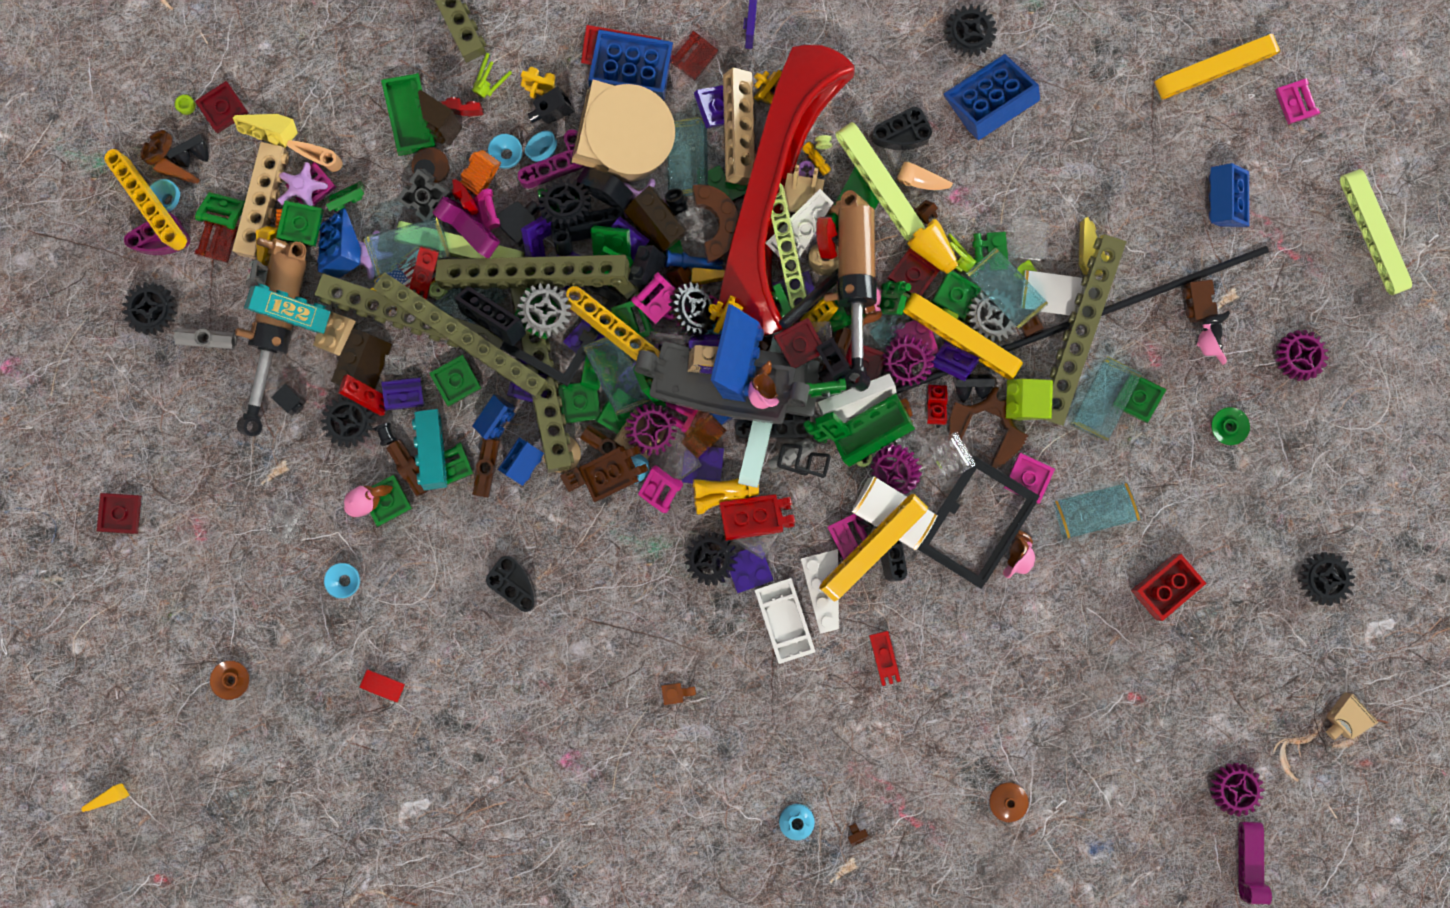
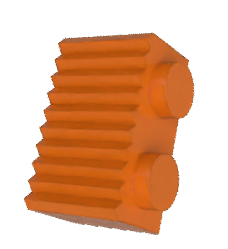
(479, 172)

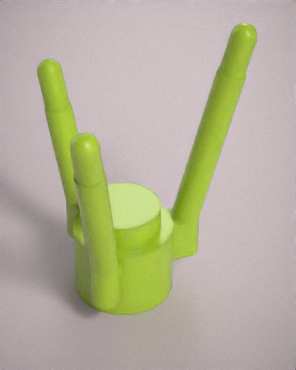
(481, 86)
(965, 260)

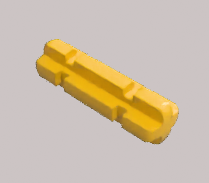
(816, 158)

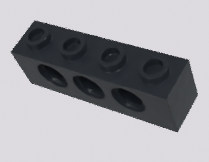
(490, 315)

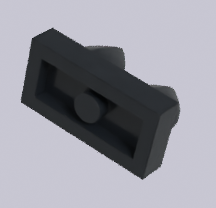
(197, 147)
(981, 382)

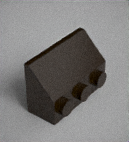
(439, 119)
(655, 220)
(362, 358)

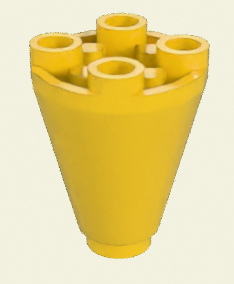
(934, 247)

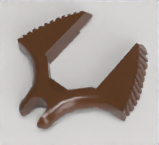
(1013, 437)

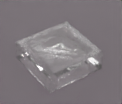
(395, 364)

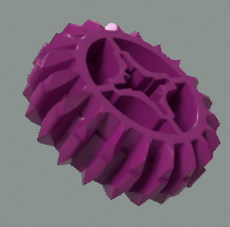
(1316, 348)
(916, 359)
(647, 421)
(905, 465)
(1232, 806)

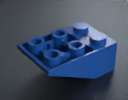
(338, 246)

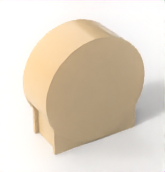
(623, 131)

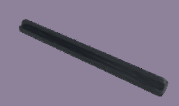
(809, 300)

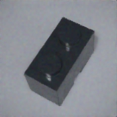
(645, 265)

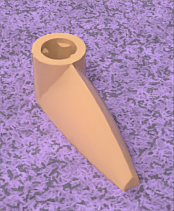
(317, 154)
(921, 178)

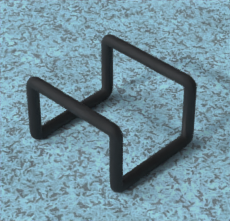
(800, 470)

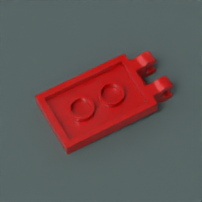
(755, 516)

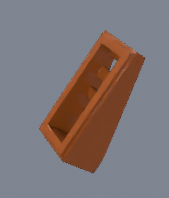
(169, 169)

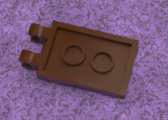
(612, 472)

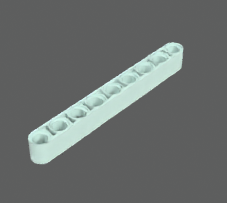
(756, 444)

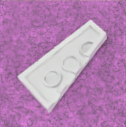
(804, 225)
(816, 569)

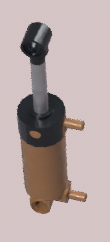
(855, 274)
(267, 334)

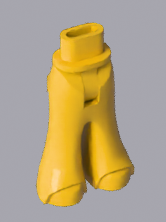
(710, 493)

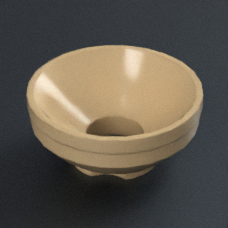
(818, 265)

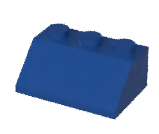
(1229, 196)

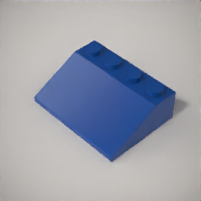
(631, 60)
(993, 96)
(736, 354)

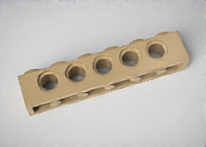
(738, 125)
(247, 227)

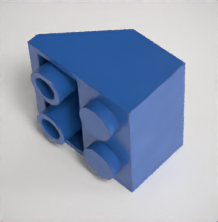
(494, 417)
(521, 461)

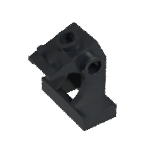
(839, 365)

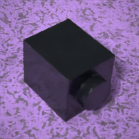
(289, 400)

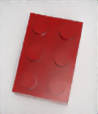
(1168, 587)

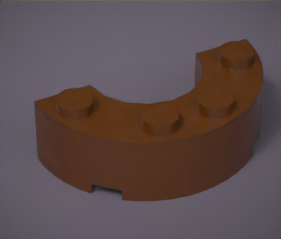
(726, 215)

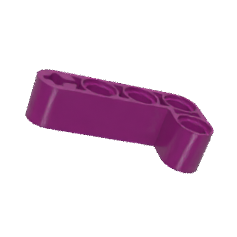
(552, 164)
(467, 225)
(1251, 864)

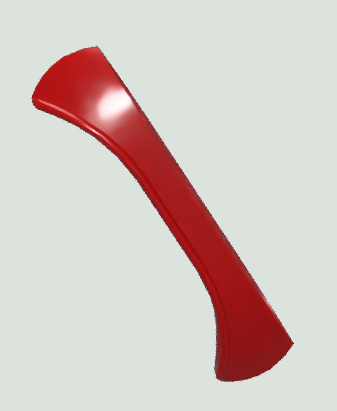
(804, 89)

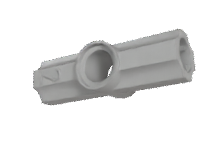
(194, 337)

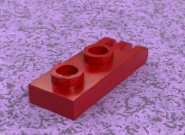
(424, 270)
(362, 394)
(884, 657)

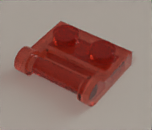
(699, 58)
(221, 243)

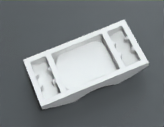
(784, 621)

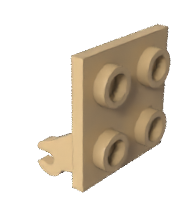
(800, 189)

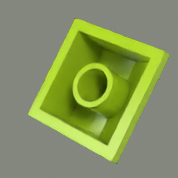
(1029, 399)

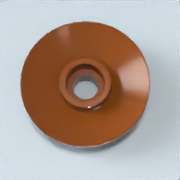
(220, 680)
(1000, 797)

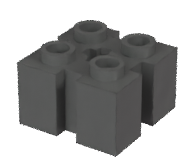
(414, 197)

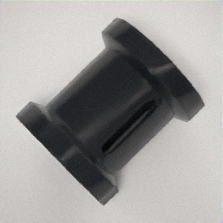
(385, 434)

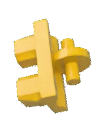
(536, 84)
(764, 93)
(717, 311)

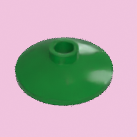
(1239, 426)

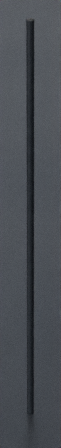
(1111, 308)

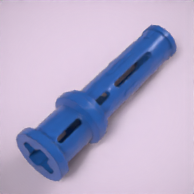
(684, 261)

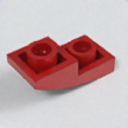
(471, 108)
(461, 193)
(825, 233)
(937, 404)
(381, 685)

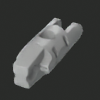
(790, 456)

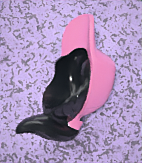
(1210, 337)

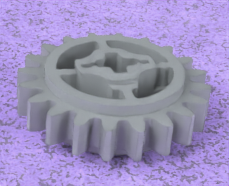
(552, 311)
(996, 322)

